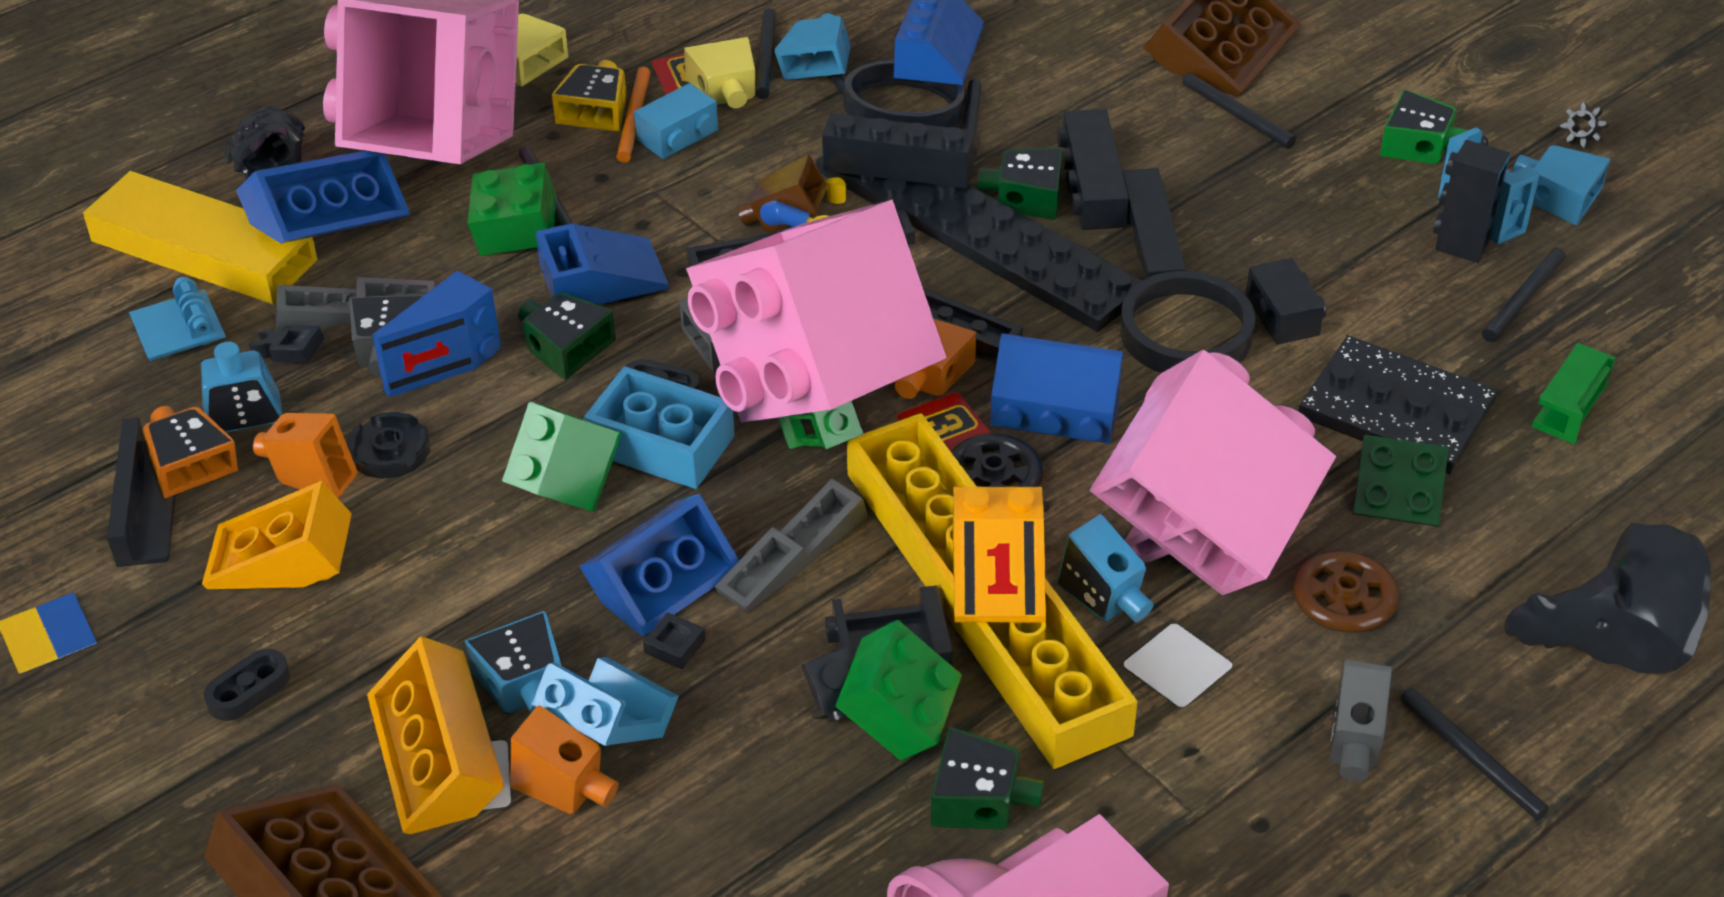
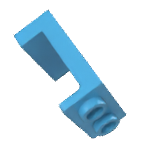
(1516, 194)
(611, 706)

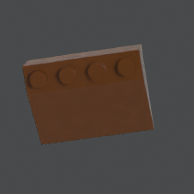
(1222, 40)
(310, 848)

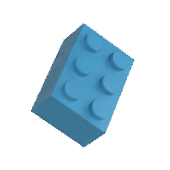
(664, 426)

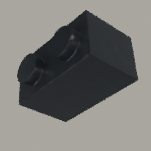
(1285, 301)

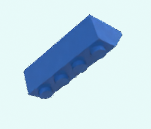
(937, 41)
(322, 196)

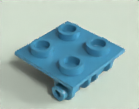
(177, 322)

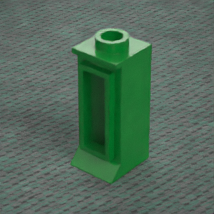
(1573, 392)
(830, 427)

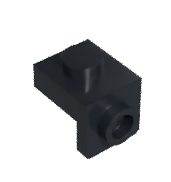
(825, 680)

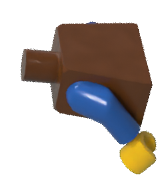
(791, 196)

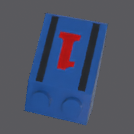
(438, 335)

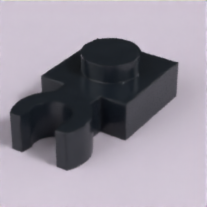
(292, 344)

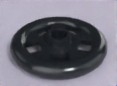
(996, 468)

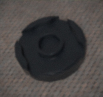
(389, 445)

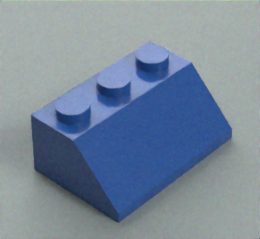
(1056, 388)
(661, 564)

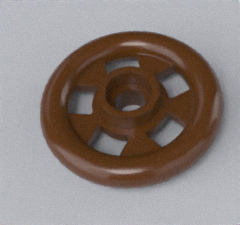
(1336, 616)

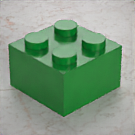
(510, 207)
(899, 690)

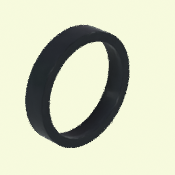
(881, 74)
(1189, 283)

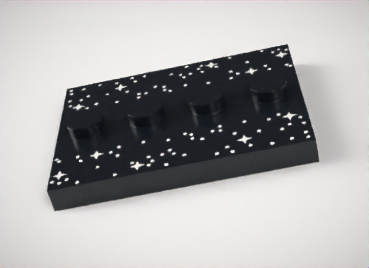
(1396, 398)

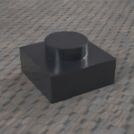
(674, 640)

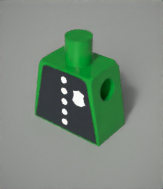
(1419, 129)

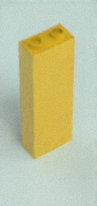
(195, 237)

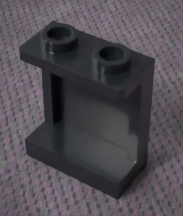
(923, 620)

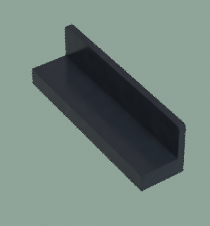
(138, 514)

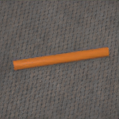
(636, 102)

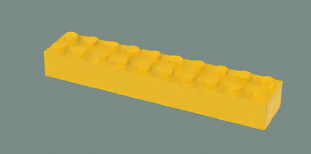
(1042, 669)

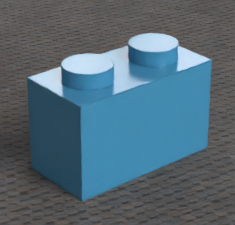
(676, 120)

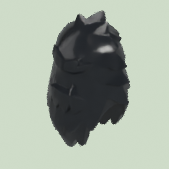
(266, 141)

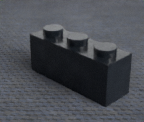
(1470, 200)

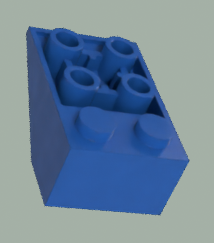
(598, 263)

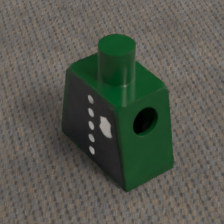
(1026, 181)
(566, 332)
(980, 783)

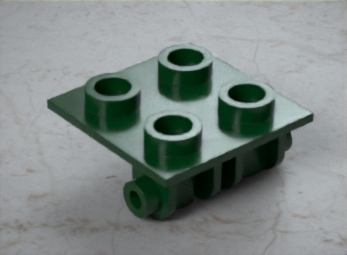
(1401, 480)

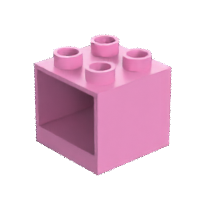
(422, 76)
(815, 314)

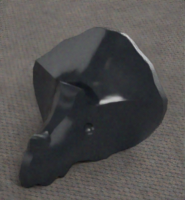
(1636, 611)

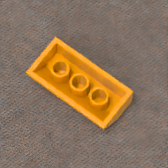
(434, 738)

